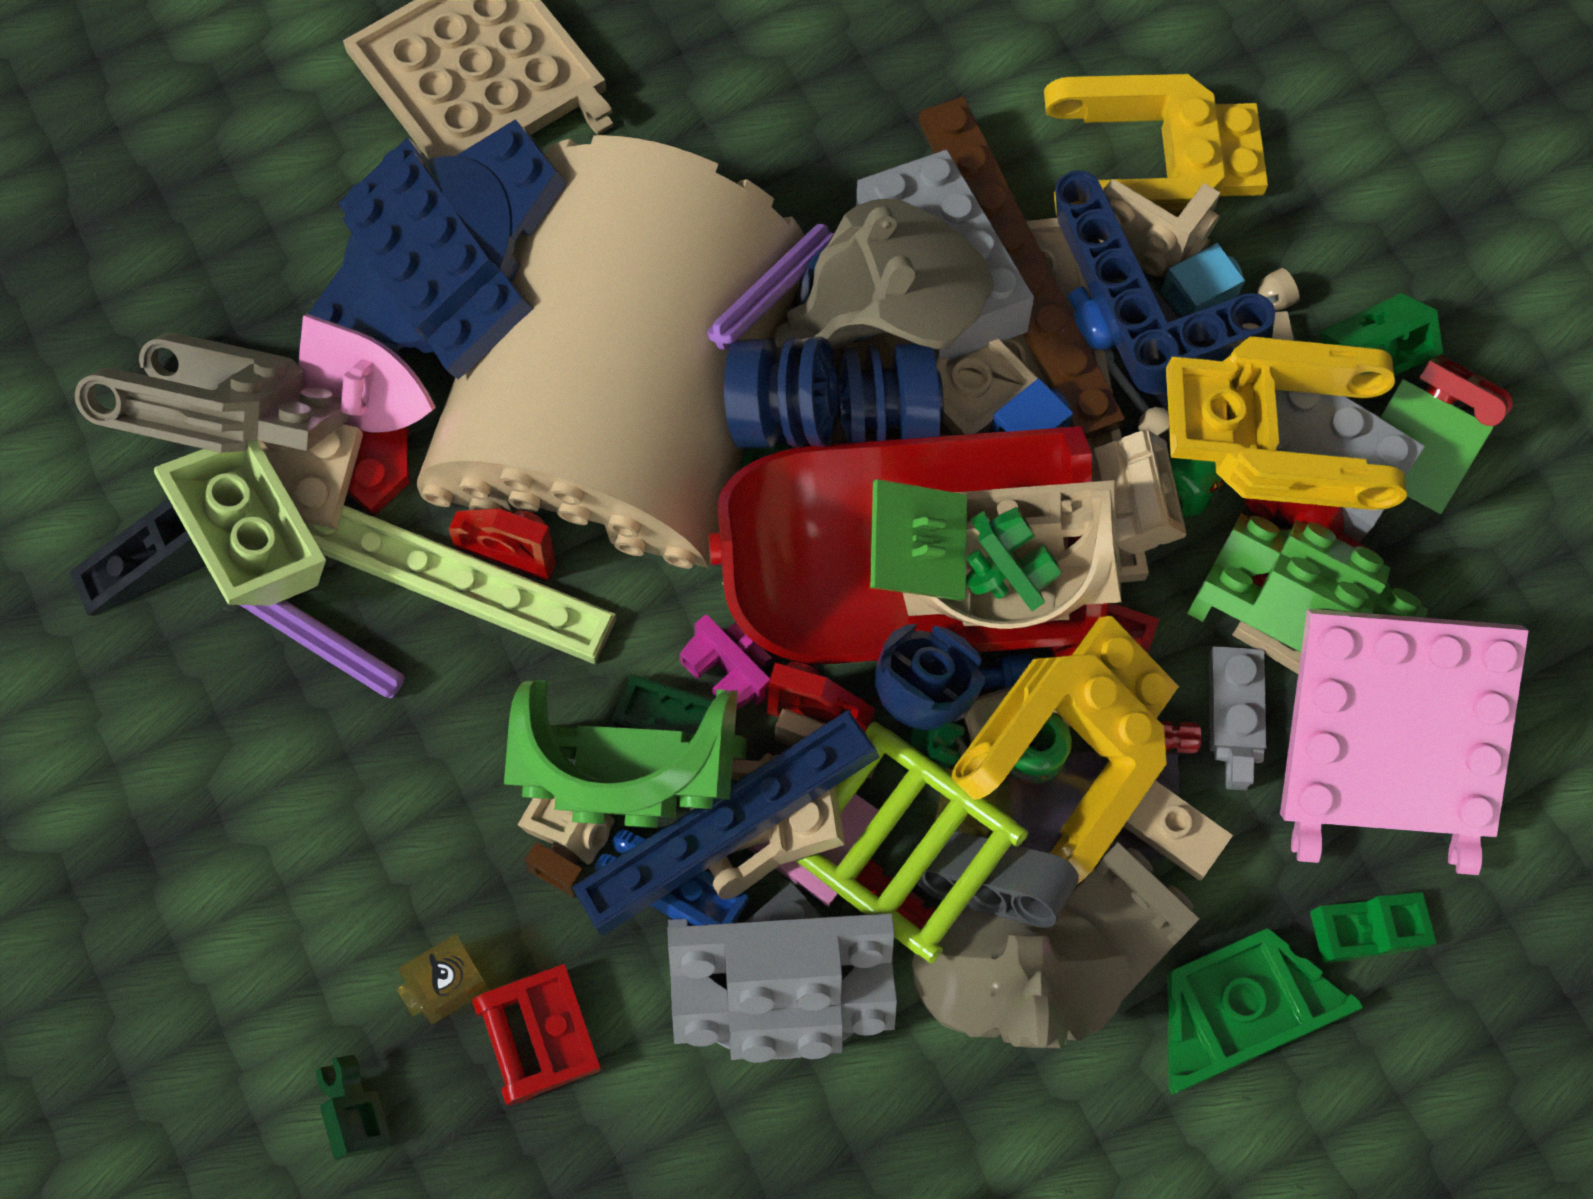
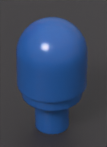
(1090, 320)
(1006, 670)

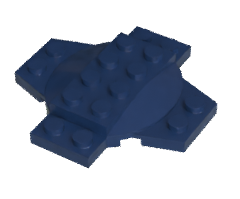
(437, 246)

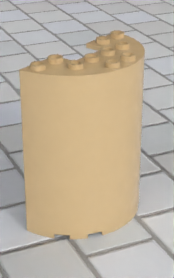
(610, 383)

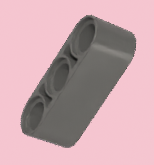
(1021, 887)

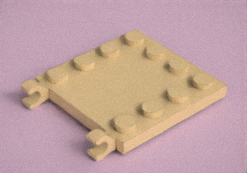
(475, 66)

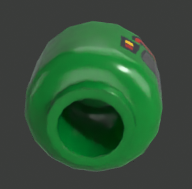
(1195, 484)
(1047, 755)

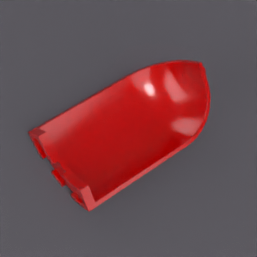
(802, 538)

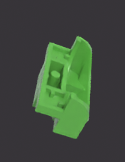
(1305, 572)
(620, 768)

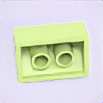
(243, 524)

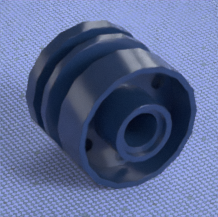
(781, 393)
(896, 398)

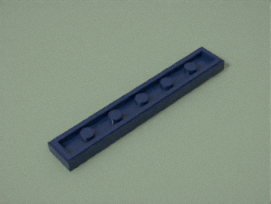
(711, 834)

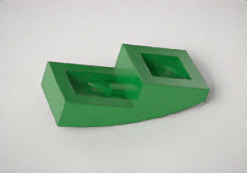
(1373, 927)

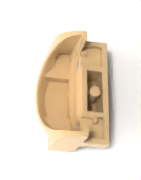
(1054, 512)

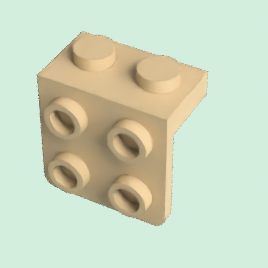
(1158, 236)

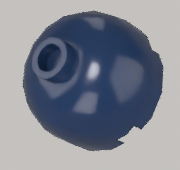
(928, 677)

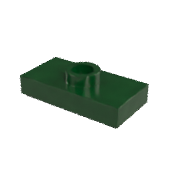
(659, 707)

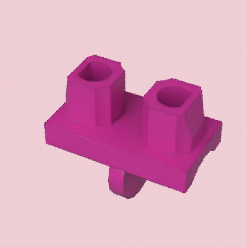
(714, 647)

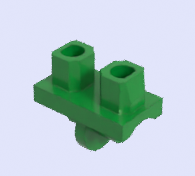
(1000, 540)

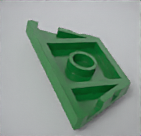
(1243, 1006)

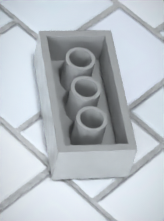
(940, 189)
(1342, 429)

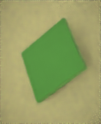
(1449, 439)
(918, 540)

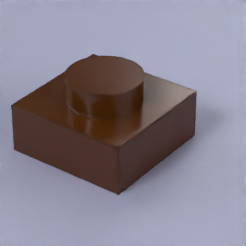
(555, 867)

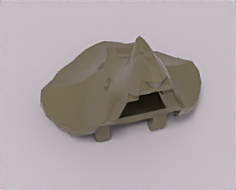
(894, 275)
(1023, 979)

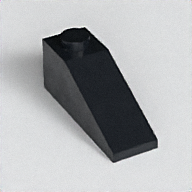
(137, 561)

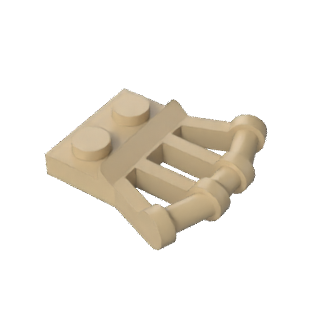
(801, 834)

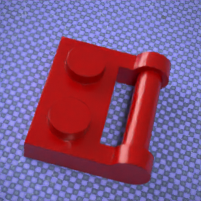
(1453, 382)
(554, 1029)

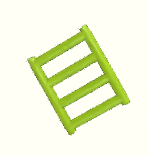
(921, 771)

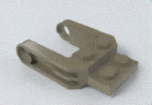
(214, 398)

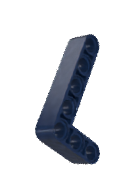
(1134, 297)

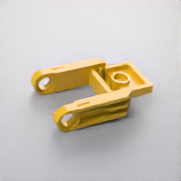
(1200, 138)
(1230, 418)
(1112, 700)

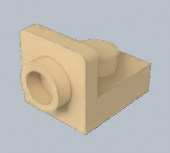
(557, 827)

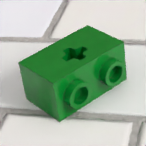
(1397, 325)

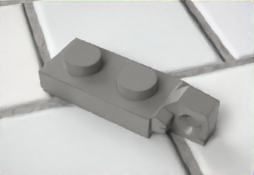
(1237, 712)

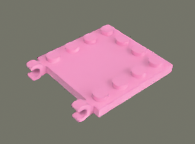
(1402, 728)

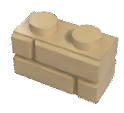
(1144, 491)

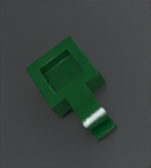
(934, 744)
(351, 1116)

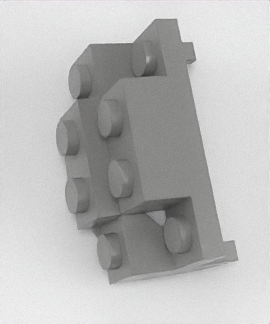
(782, 984)

